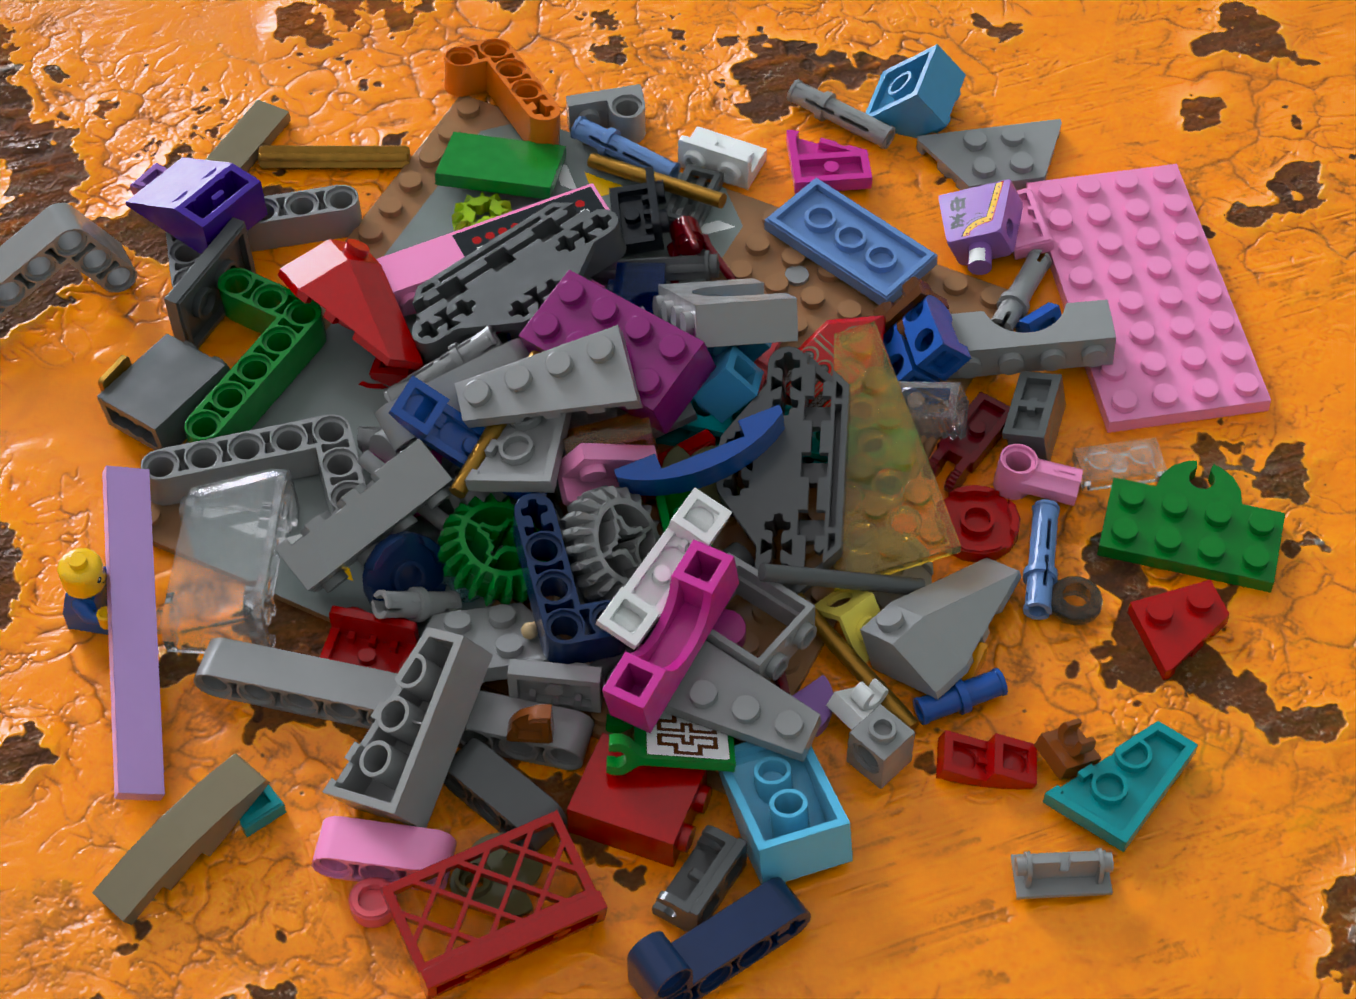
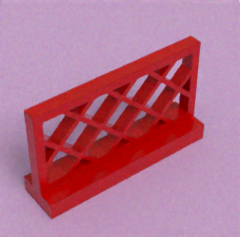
(511, 941)

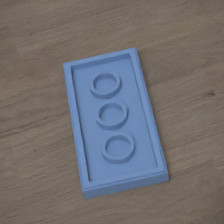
(850, 242)

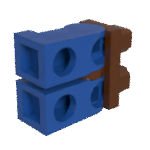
(921, 335)

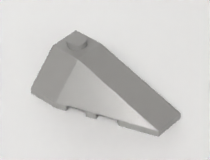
(934, 630)

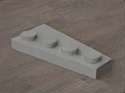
(565, 379)
(743, 704)

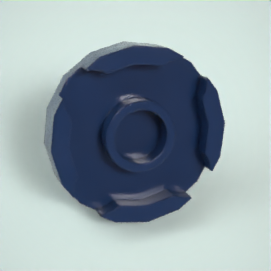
(402, 563)

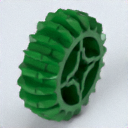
(468, 546)

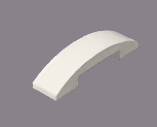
(644, 596)

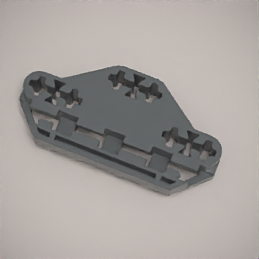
(513, 276)
(780, 479)

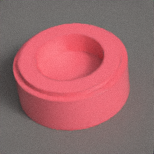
(368, 904)

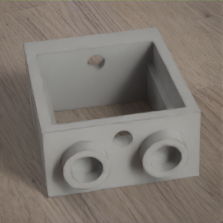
(782, 605)

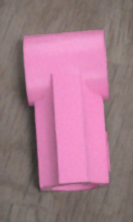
(1023, 473)

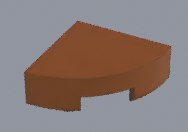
(532, 725)

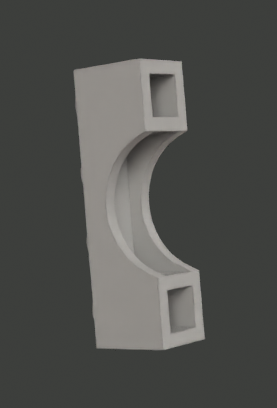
(1077, 339)

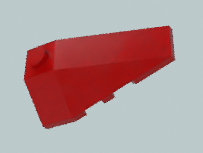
(355, 295)

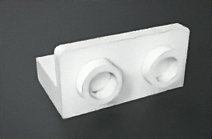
(722, 153)

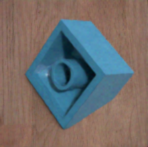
(918, 93)

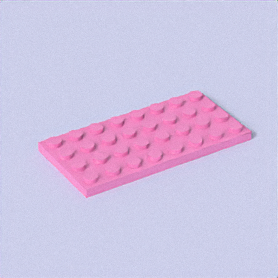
(1175, 326)

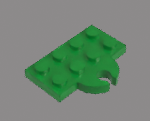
(1193, 528)

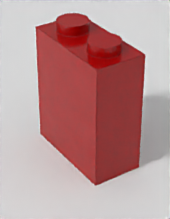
(639, 811)

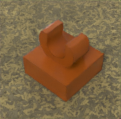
(1067, 749)

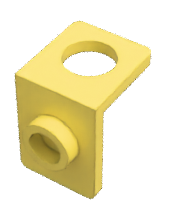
(851, 615)

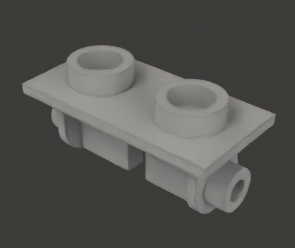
(1062, 874)

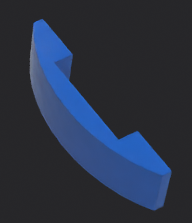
(437, 424)
(757, 435)

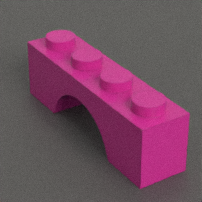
(649, 676)

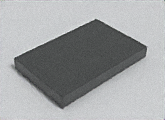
(195, 300)

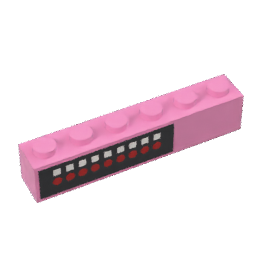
(421, 262)

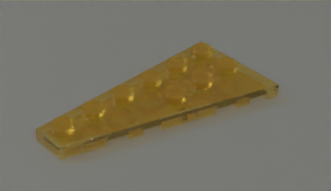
(892, 496)

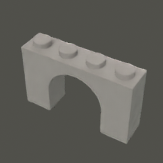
(728, 312)

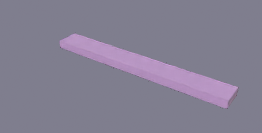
(132, 635)

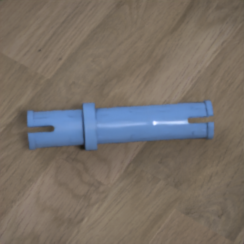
(612, 144)
(1041, 571)

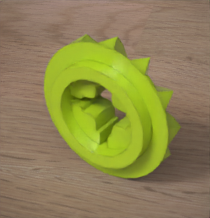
(466, 211)

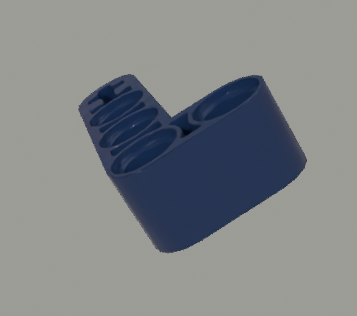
(556, 579)
(717, 946)

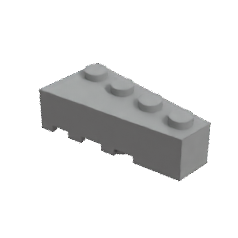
(415, 731)

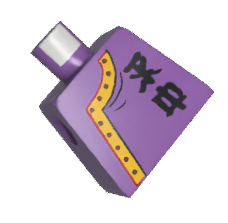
(981, 223)

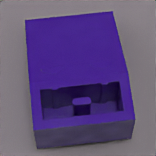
(199, 199)

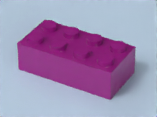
(664, 359)

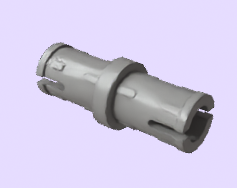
(414, 604)

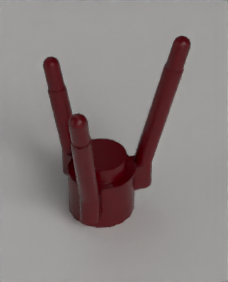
(689, 240)

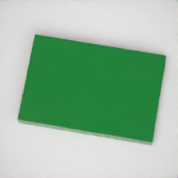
(500, 165)

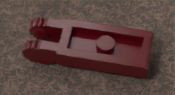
(983, 431)

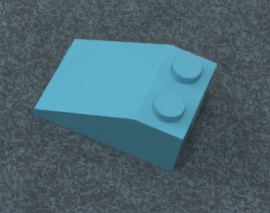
(786, 813)

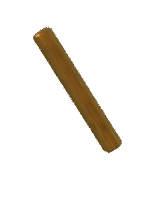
(333, 156)

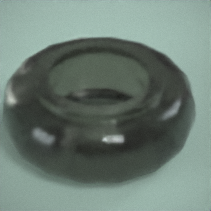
(1076, 614)

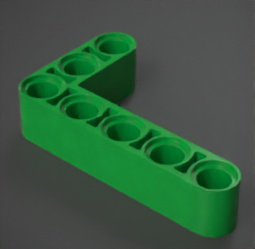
(287, 343)

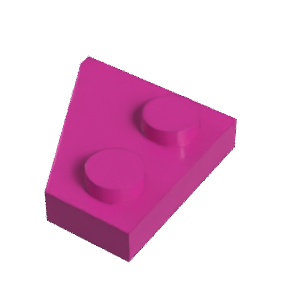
(830, 162)

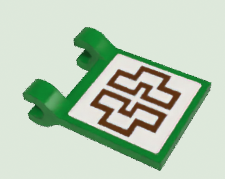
(670, 744)

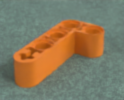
(500, 71)

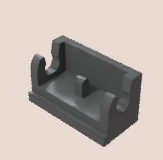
(1036, 412)
(702, 880)

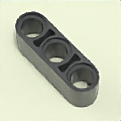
(499, 792)

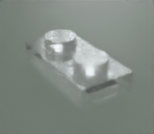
(1127, 460)

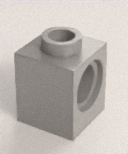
(880, 746)

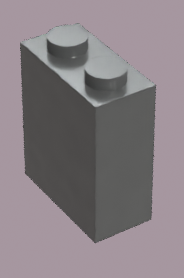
(161, 392)

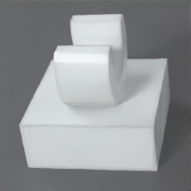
(857, 702)

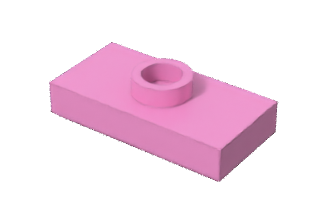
(1032, 230)

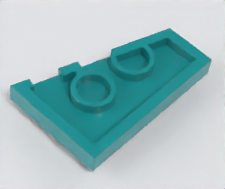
(1126, 786)

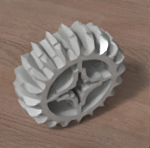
(607, 539)

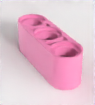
(369, 848)

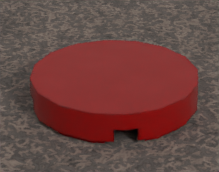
(983, 522)

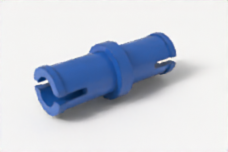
(961, 697)

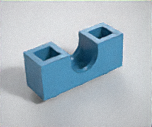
(732, 381)

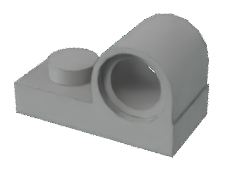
(615, 107)

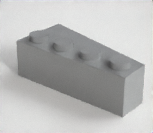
(366, 517)

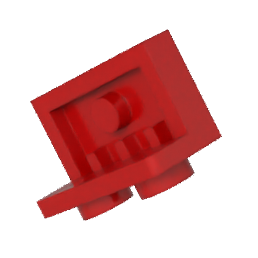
(369, 641)

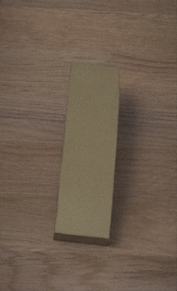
(179, 837)

